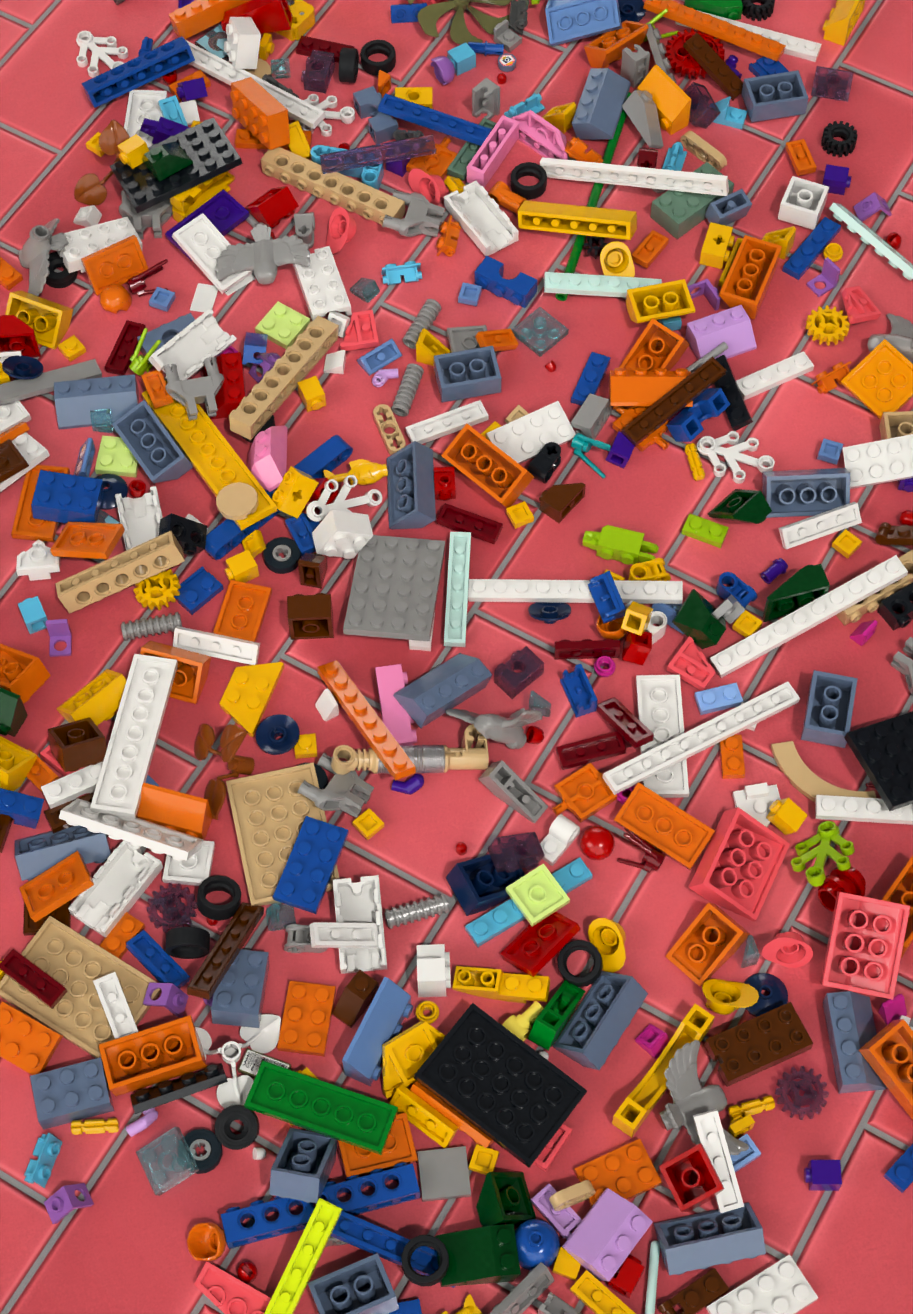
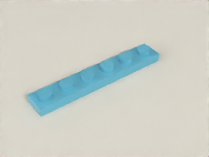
(508, 914)

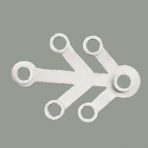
(87, 40)
(346, 114)
(733, 455)
(340, 502)

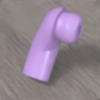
(383, 375)
(142, 1123)

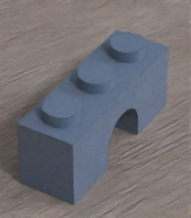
(380, 125)
(165, 333)

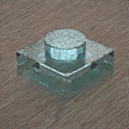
(280, 68)

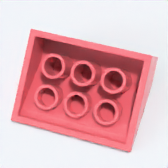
(739, 864)
(865, 945)

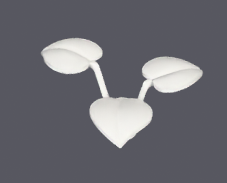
(260, 1040)

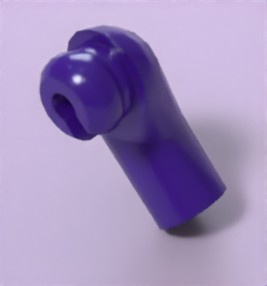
(731, 62)
(410, 786)

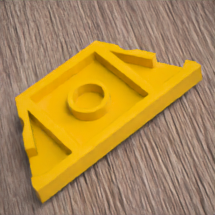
(250, 693)
(406, 1054)

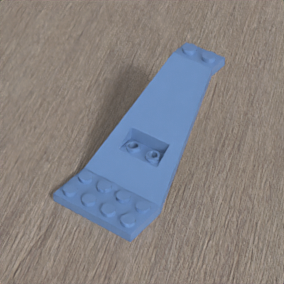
(580, 19)

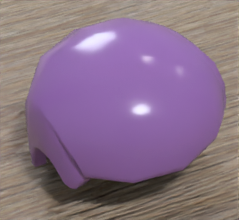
(443, 69)

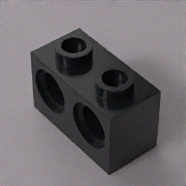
(189, 533)
(901, 603)

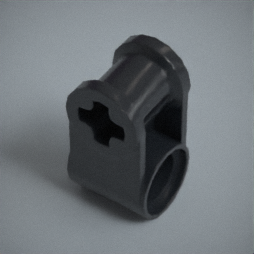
(545, 462)

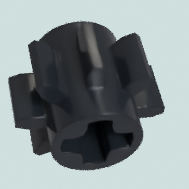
(594, 241)

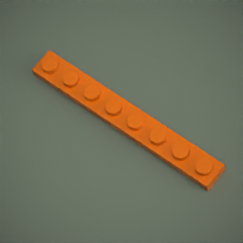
(717, 28)
(366, 720)

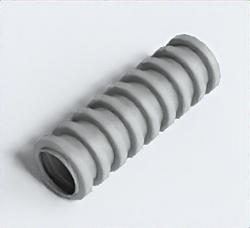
(423, 320)
(407, 390)
(151, 626)
(416, 911)

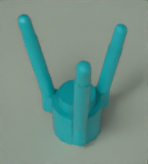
(583, 444)

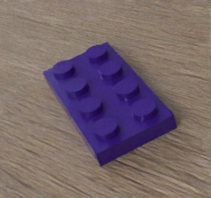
(221, 210)

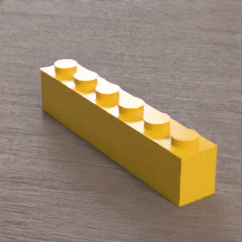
(577, 220)

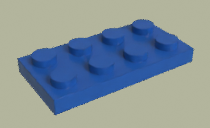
(310, 865)

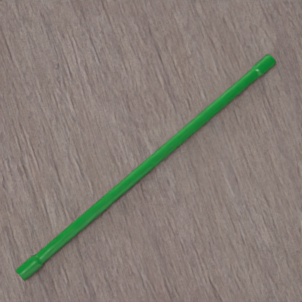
(593, 200)

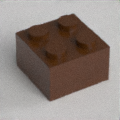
(310, 616)
(77, 744)

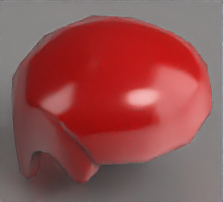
(597, 843)

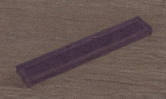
(378, 154)

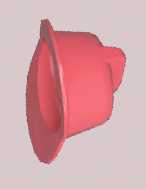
(430, 186)
(341, 229)
(788, 950)

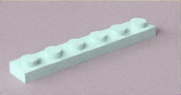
(870, 237)
(593, 284)
(457, 589)

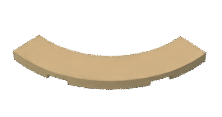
(804, 779)

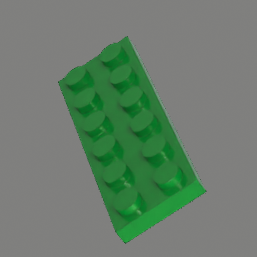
(321, 1107)

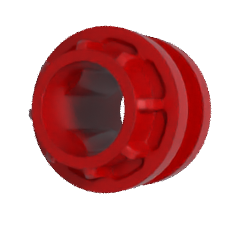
(846, 881)

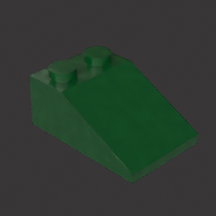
(796, 592)
(481, 1256)

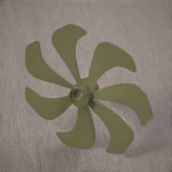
(459, 33)

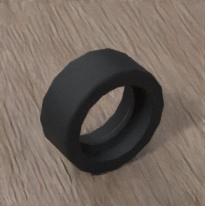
(375, 47)
(529, 169)
(218, 883)
(187, 942)
(572, 947)
(411, 1246)

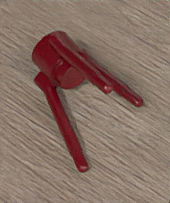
(137, 282)
(652, 856)

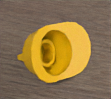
(617, 260)
(610, 940)
(727, 996)

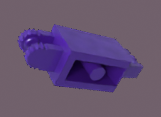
(161, 129)

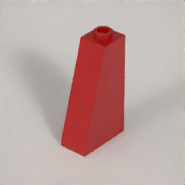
(266, 14)

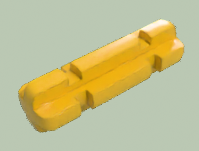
(694, 462)
(752, 1107)
(94, 1126)

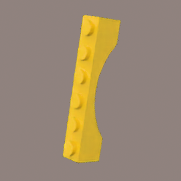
(653, 1085)

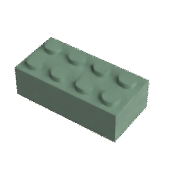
(682, 211)

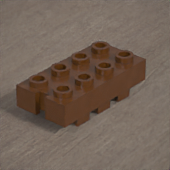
(758, 1044)

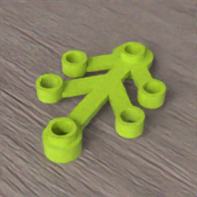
(826, 832)

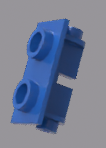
(406, 12)

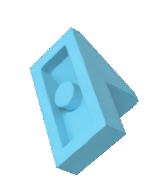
(729, 115)

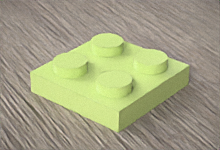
(282, 325)
(115, 458)
(537, 895)

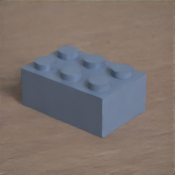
(774, 96)
(467, 374)
(829, 708)
(242, 991)
(71, 1093)
(303, 1166)
(355, 1289)

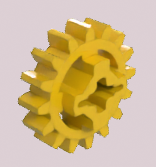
(827, 325)
(158, 590)

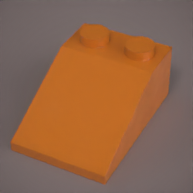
(655, 349)
(21, 672)
(707, 944)

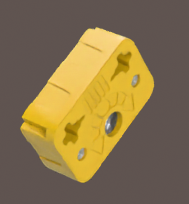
(303, 19)

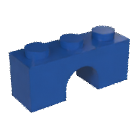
(517, 290)
(687, 423)
(21, 807)

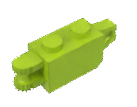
(620, 545)

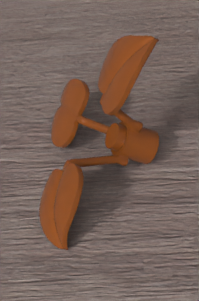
(89, 187)
(230, 742)

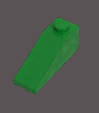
(724, 8)
(555, 1015)

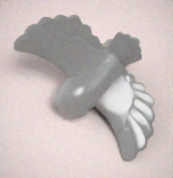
(36, 253)
(263, 255)
(900, 337)
(500, 728)
(692, 1098)

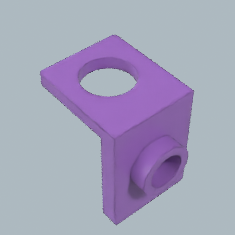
(870, 206)
(829, 277)
(708, 290)
(268, 362)
(59, 631)
(171, 998)
(65, 1201)

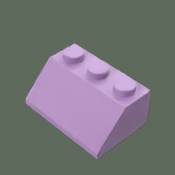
(727, 326)
(607, 1235)

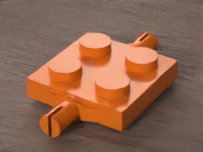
(435, 163)
(629, 415)
(583, 793)

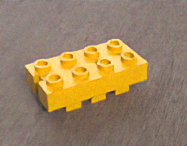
(193, 198)

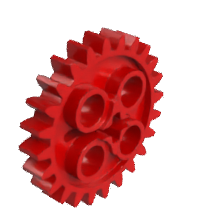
(682, 60)

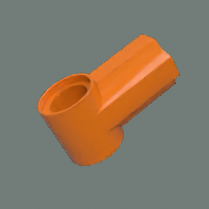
(503, 196)

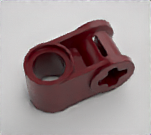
(647, 158)

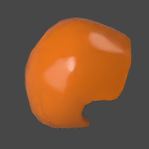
(115, 298)
(611, 629)
(206, 1241)

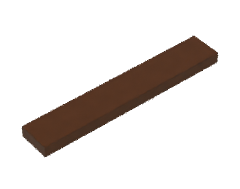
(674, 401)
(225, 951)

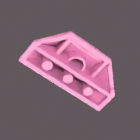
(541, 135)
(269, 457)

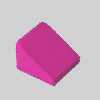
(864, 632)
(893, 1009)
(653, 1040)

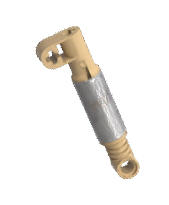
(425, 757)

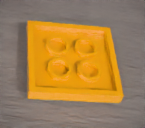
(882, 380)

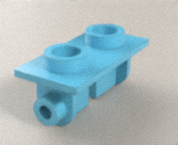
(531, 103)
(675, 157)
(408, 270)
(47, 1152)

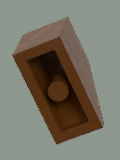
(561, 500)
(312, 569)
(355, 998)

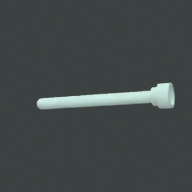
(652, 1277)

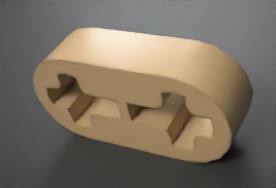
(572, 1195)

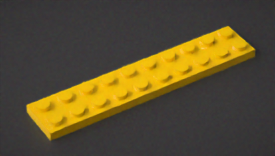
(211, 455)

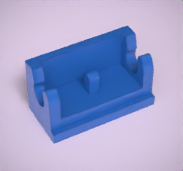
(254, 343)
(606, 597)
(579, 691)

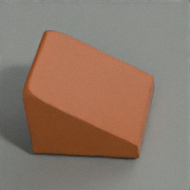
(384, 82)

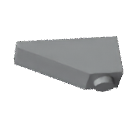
(644, 115)
(513, 790)

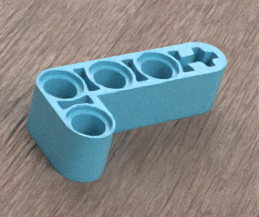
(370, 175)

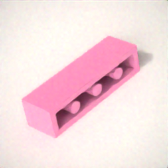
(493, 151)
(389, 681)

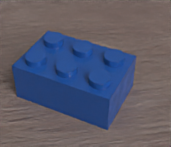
(67, 498)

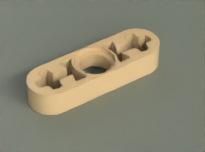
(703, 150)
(390, 422)

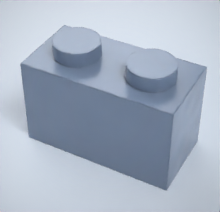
(729, 208)

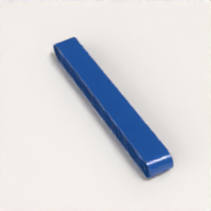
(326, 457)

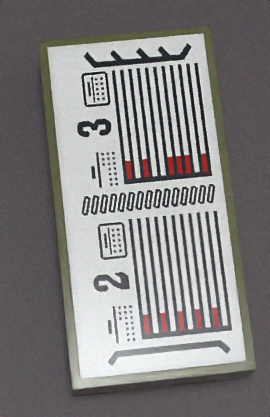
(252, 1061)

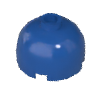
(536, 1243)

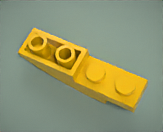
(501, 986)

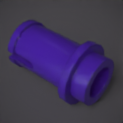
(779, 566)

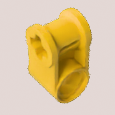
(649, 571)

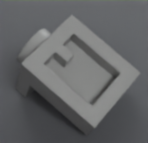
(506, 36)
(729, 609)

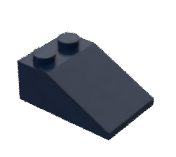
(479, 884)

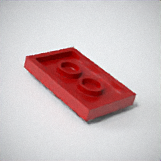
(540, 943)

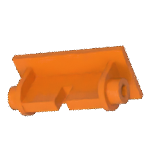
(576, 150)
(445, 243)
(826, 380)

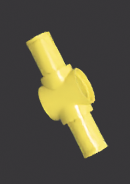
(521, 1024)

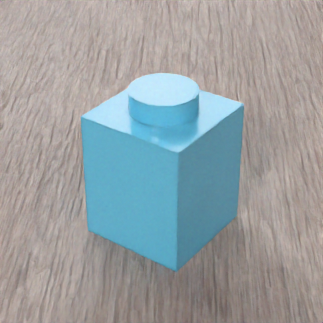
(463, 58)
(33, 614)

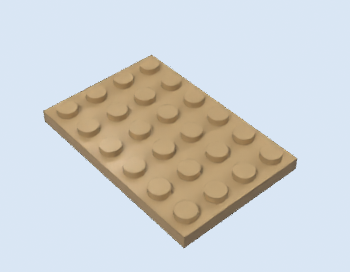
(268, 822)
(75, 965)

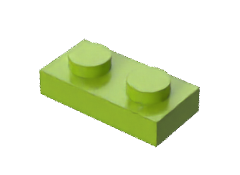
(705, 530)

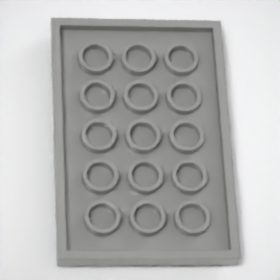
(395, 588)

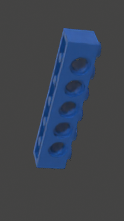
(138, 71)

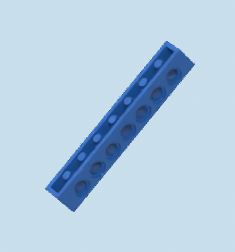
(407, 1190)

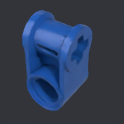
(738, 589)

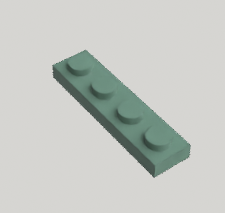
(459, 165)

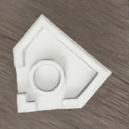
(37, 562)
(756, 800)

